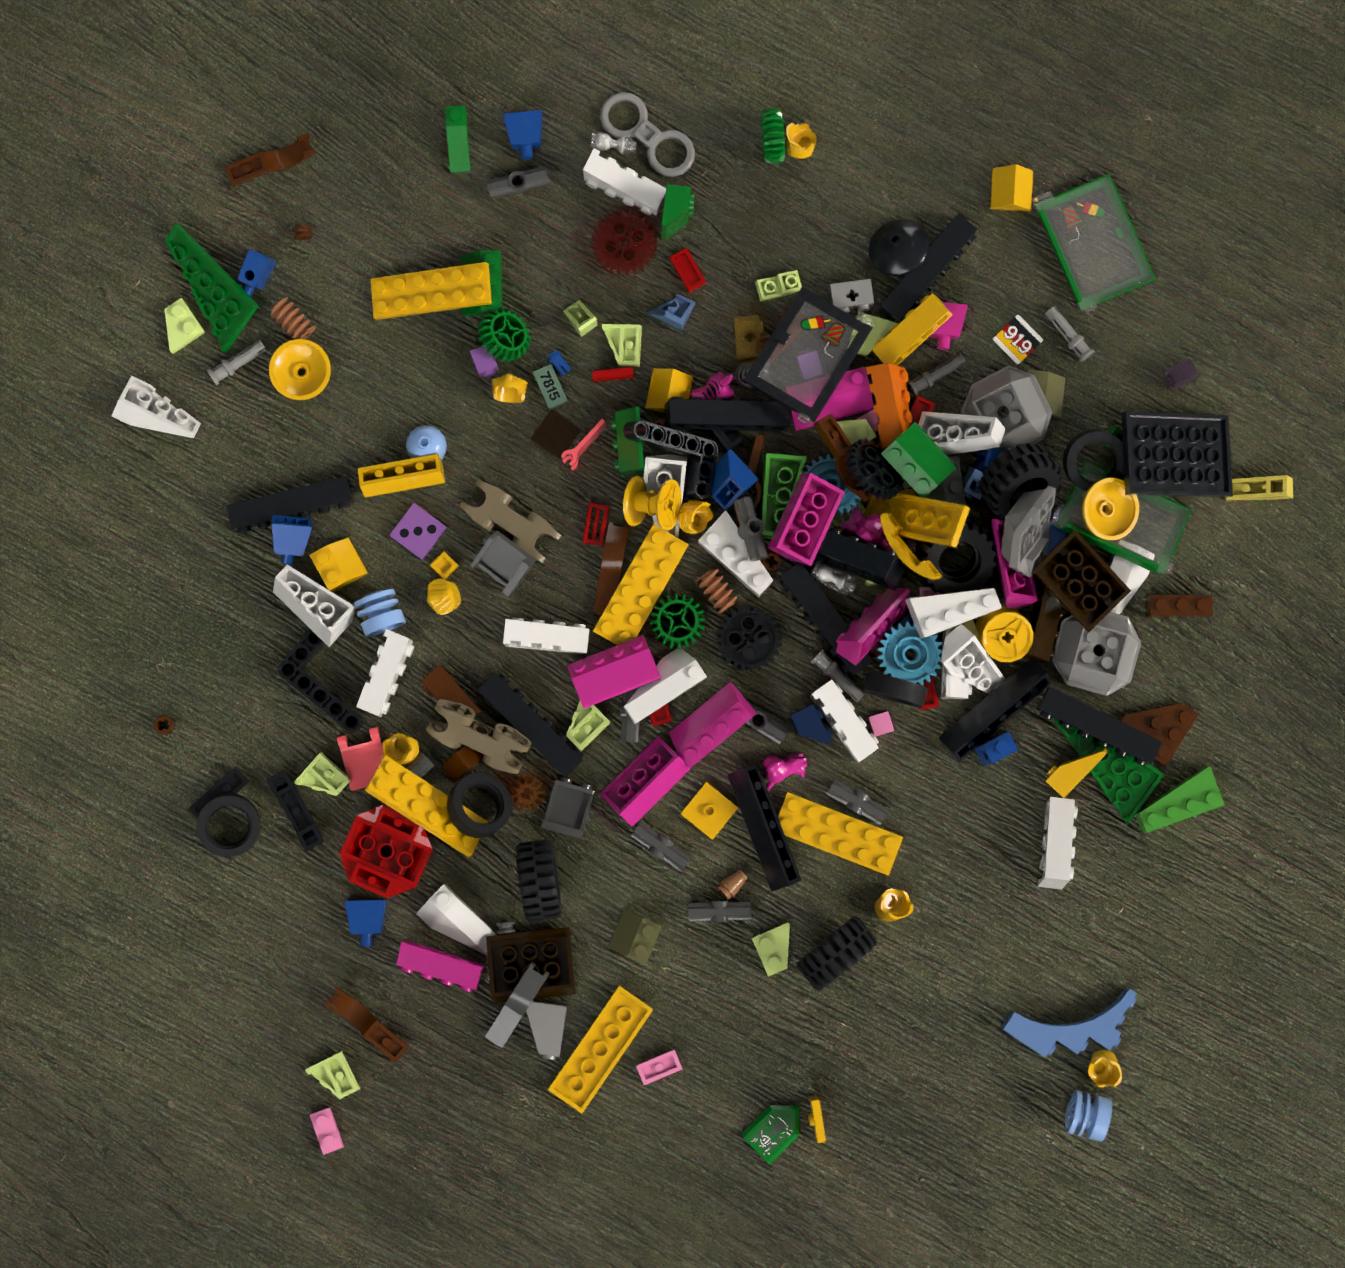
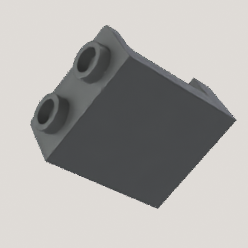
(503, 561)
(568, 808)

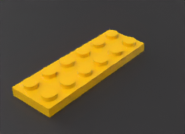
(431, 291)
(923, 517)
(640, 586)
(420, 803)
(839, 834)
(600, 1049)

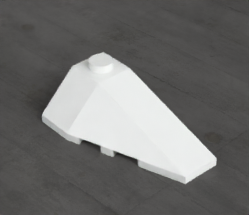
(146, 409)
(678, 674)
(455, 919)

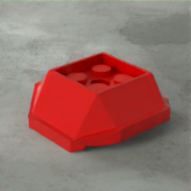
(364, 857)

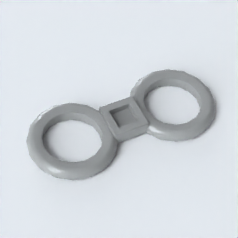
(647, 134)

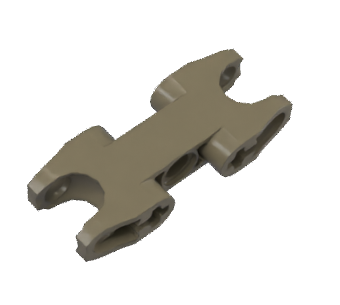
(496, 511)
(465, 730)

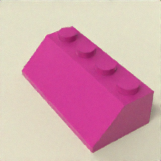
(848, 399)
(806, 519)
(1017, 588)
(872, 624)
(613, 671)
(711, 724)
(645, 781)
(439, 964)

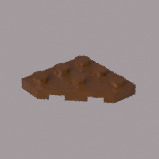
(1165, 724)

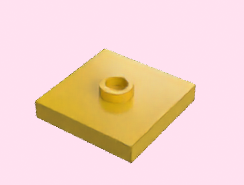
(709, 810)
(816, 1119)

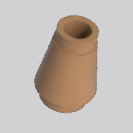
(731, 885)

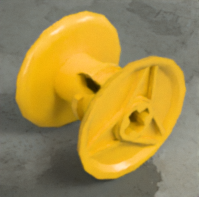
(663, 503)
(1005, 634)

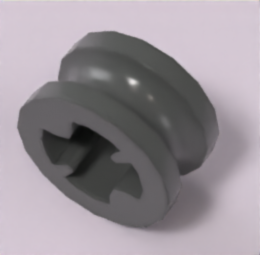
(505, 927)

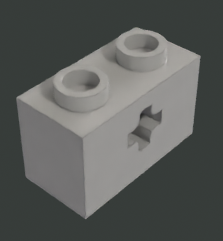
(859, 289)

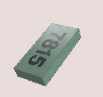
(550, 386)

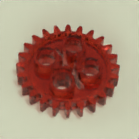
(607, 236)

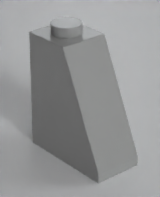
(547, 1026)

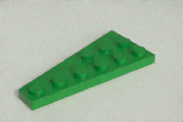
(214, 290)
(1120, 778)

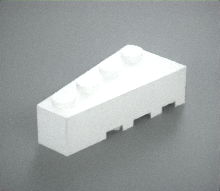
(623, 183)
(962, 432)
(730, 551)
(945, 611)

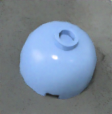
(426, 441)

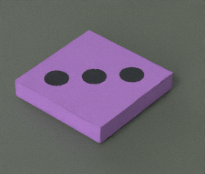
(418, 531)

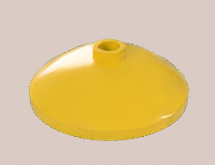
(293, 357)
(1120, 509)

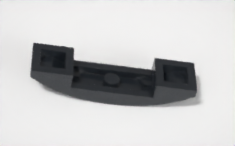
(295, 810)

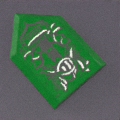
(773, 1130)

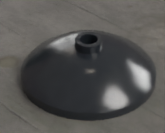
(902, 256)

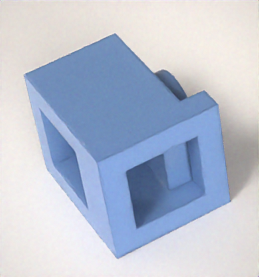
(972, 475)

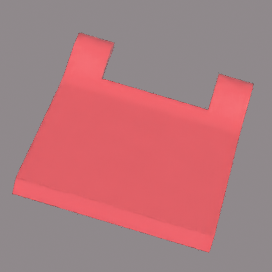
(575, 453)
(361, 759)

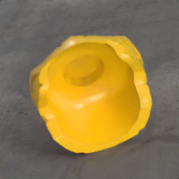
(799, 140)
(509, 389)
(694, 516)
(443, 596)
(401, 748)
(893, 905)
(1105, 1069)

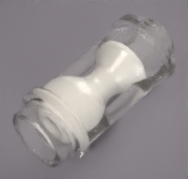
(603, 142)
(824, 574)

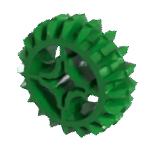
(772, 135)
(501, 340)
(686, 606)

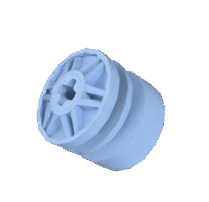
(379, 612)
(1093, 1117)

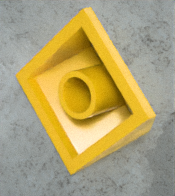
(1011, 188)
(665, 385)

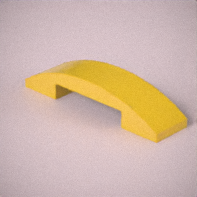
(891, 529)

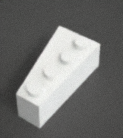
(315, 605)
(546, 637)
(385, 673)
(844, 721)
(1058, 843)

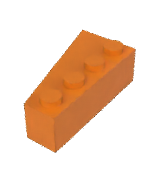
(891, 401)

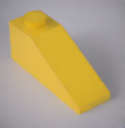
(1071, 772)

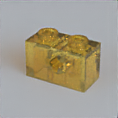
(743, 326)

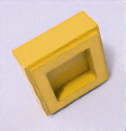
(444, 565)

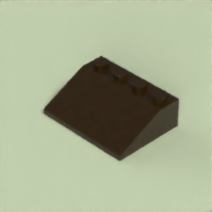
(1081, 580)
(513, 953)

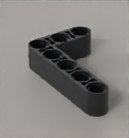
(695, 450)
(314, 687)

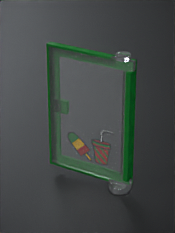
(1094, 242)
(1151, 539)

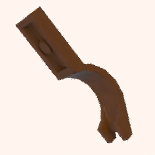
(270, 161)
(838, 445)
(753, 466)
(611, 565)
(367, 1024)

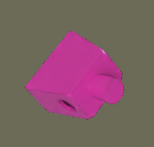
(952, 327)

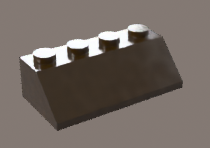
(1044, 623)

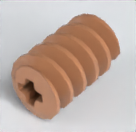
(290, 321)
(716, 590)

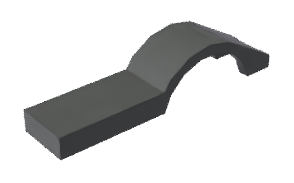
(516, 1006)

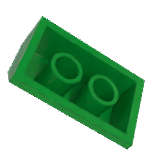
(677, 209)
(494, 259)
(629, 452)
(919, 460)

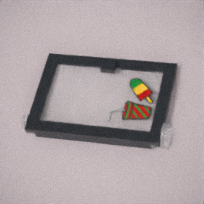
(808, 354)

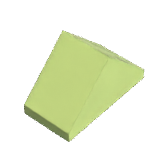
(581, 318)

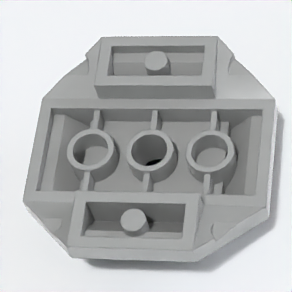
(1022, 396)
(1027, 530)
(1093, 673)

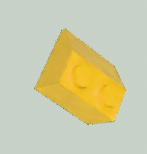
(338, 564)

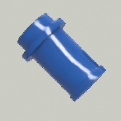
(558, 361)

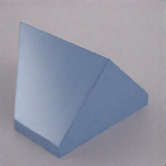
(674, 312)

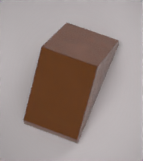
(462, 762)

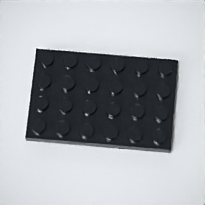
(1176, 454)

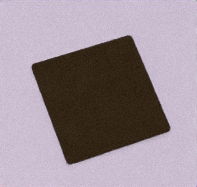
(555, 434)

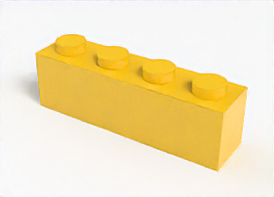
(912, 331)
(401, 475)

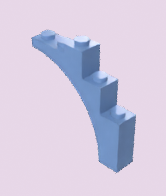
(1100, 1028)

